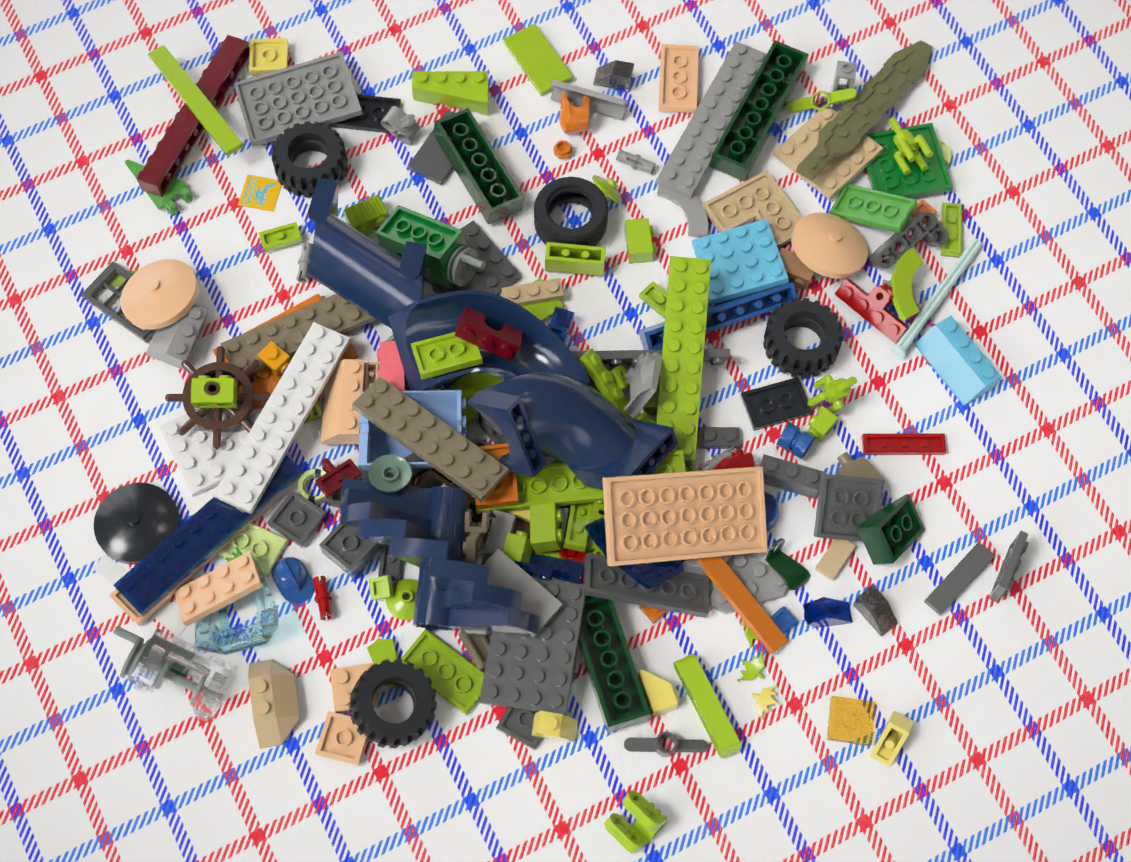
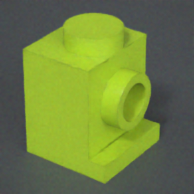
(822, 424)

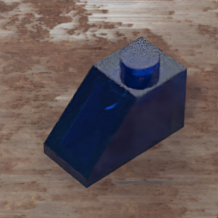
(827, 612)

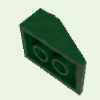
(891, 530)

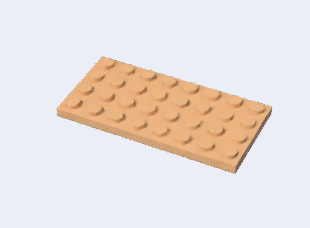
(684, 515)

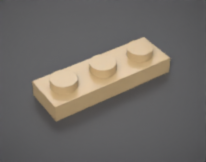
(534, 292)

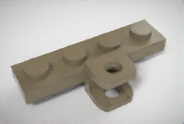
(478, 535)

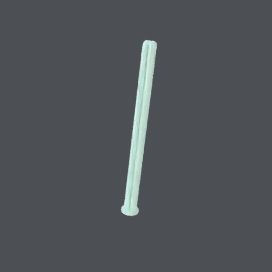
(900, 348)

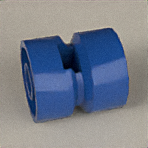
(795, 440)

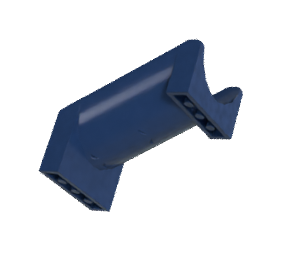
(358, 265)

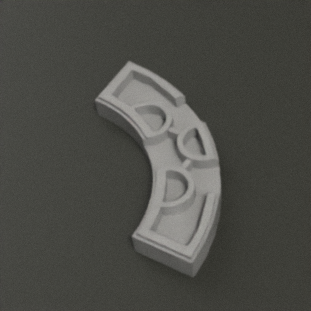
(692, 208)

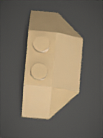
(272, 702)

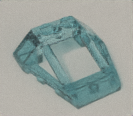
(229, 641)

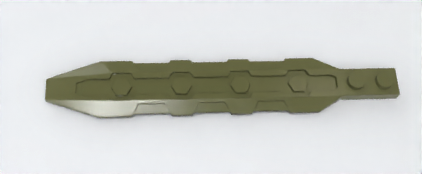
(868, 107)

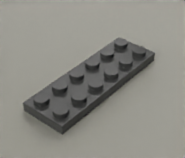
(682, 594)

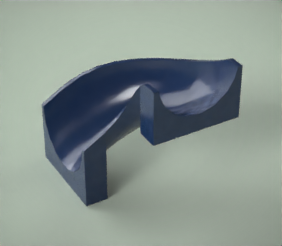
(438, 315)
(571, 423)

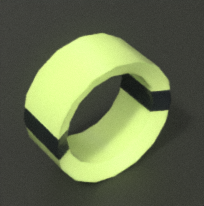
(305, 477)

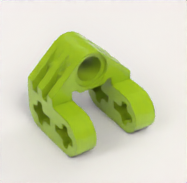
(646, 827)

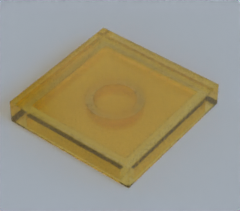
(850, 721)

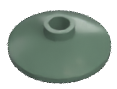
(390, 466)

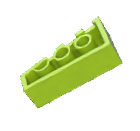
(452, 89)

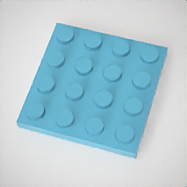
(741, 261)

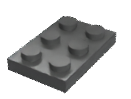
(1009, 566)

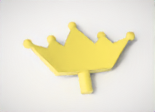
(764, 700)

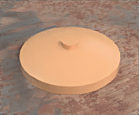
(829, 245)
(159, 294)

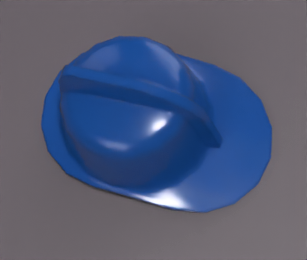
(292, 580)

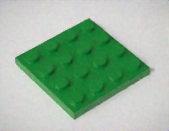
(888, 177)

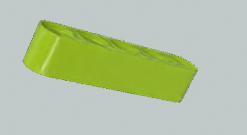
(707, 705)

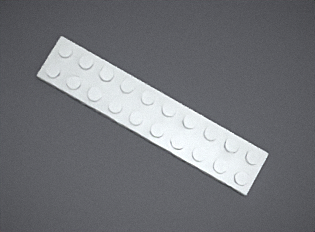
(281, 418)

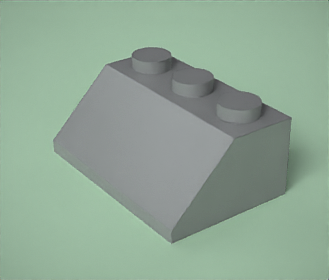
(177, 340)

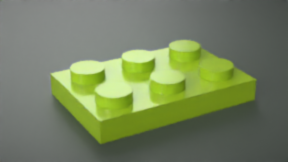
(444, 355)

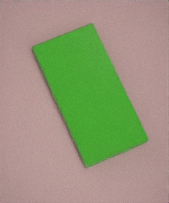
(874, 208)

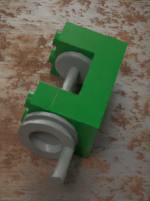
(446, 250)

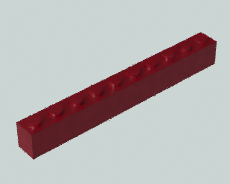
(186, 128)

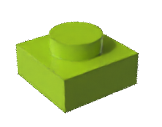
(381, 587)

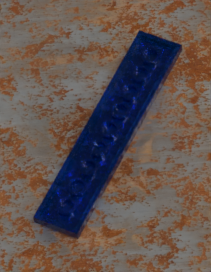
(195, 543)

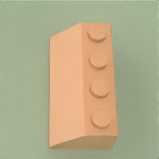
(339, 419)

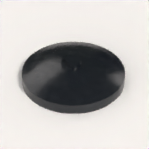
(135, 521)

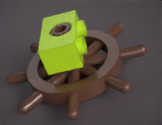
(217, 393)

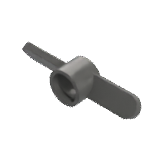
(640, 744)

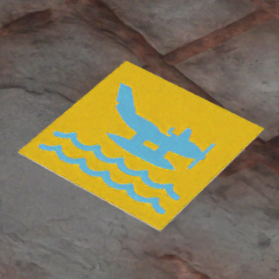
(260, 193)

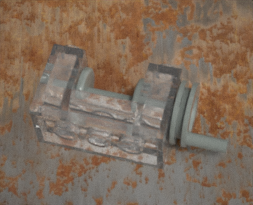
(151, 663)

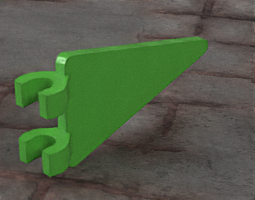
(175, 188)

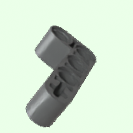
(904, 243)

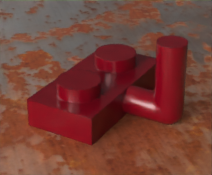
(332, 481)

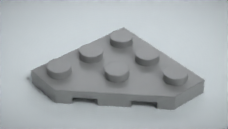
(756, 576)

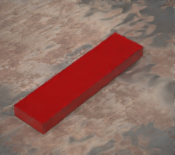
(904, 444)

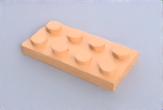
(678, 78)
(218, 588)

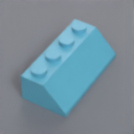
(958, 361)

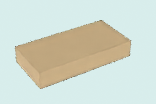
(834, 558)

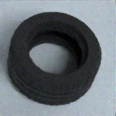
(577, 191)

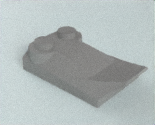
(643, 381)

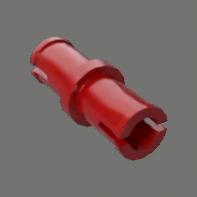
(323, 598)

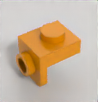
(274, 358)

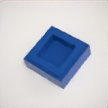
(784, 619)

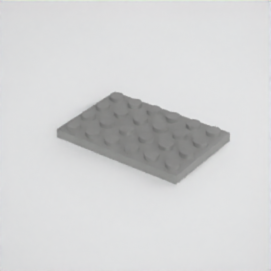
(299, 93)

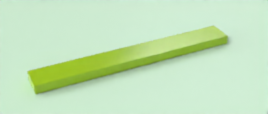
(195, 100)

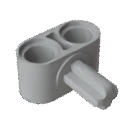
(401, 125)

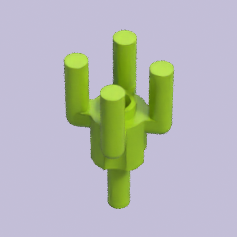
(908, 147)
(833, 392)

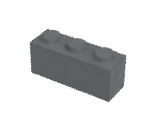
(791, 476)

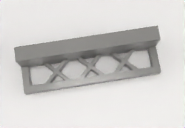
(599, 102)

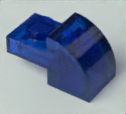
(561, 323)

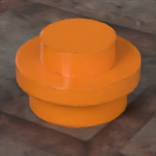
(562, 149)

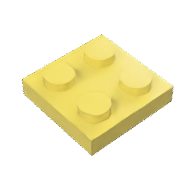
(268, 55)

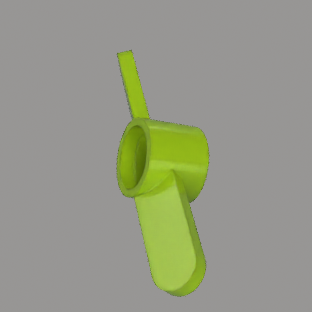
(809, 102)

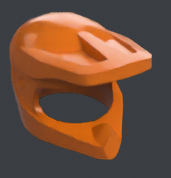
(573, 118)

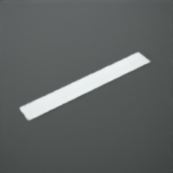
(165, 614)

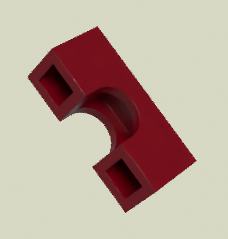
(473, 329)

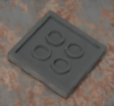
(845, 505)

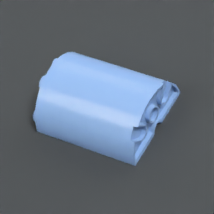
(444, 404)

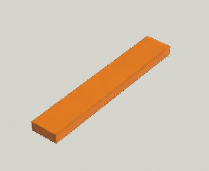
(743, 603)

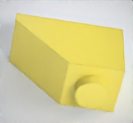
(658, 693)
(554, 726)
(892, 738)

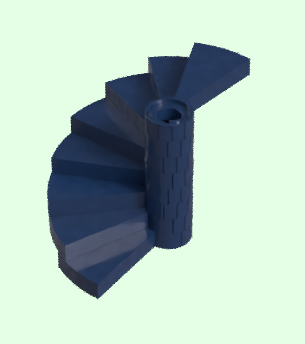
(429, 532)

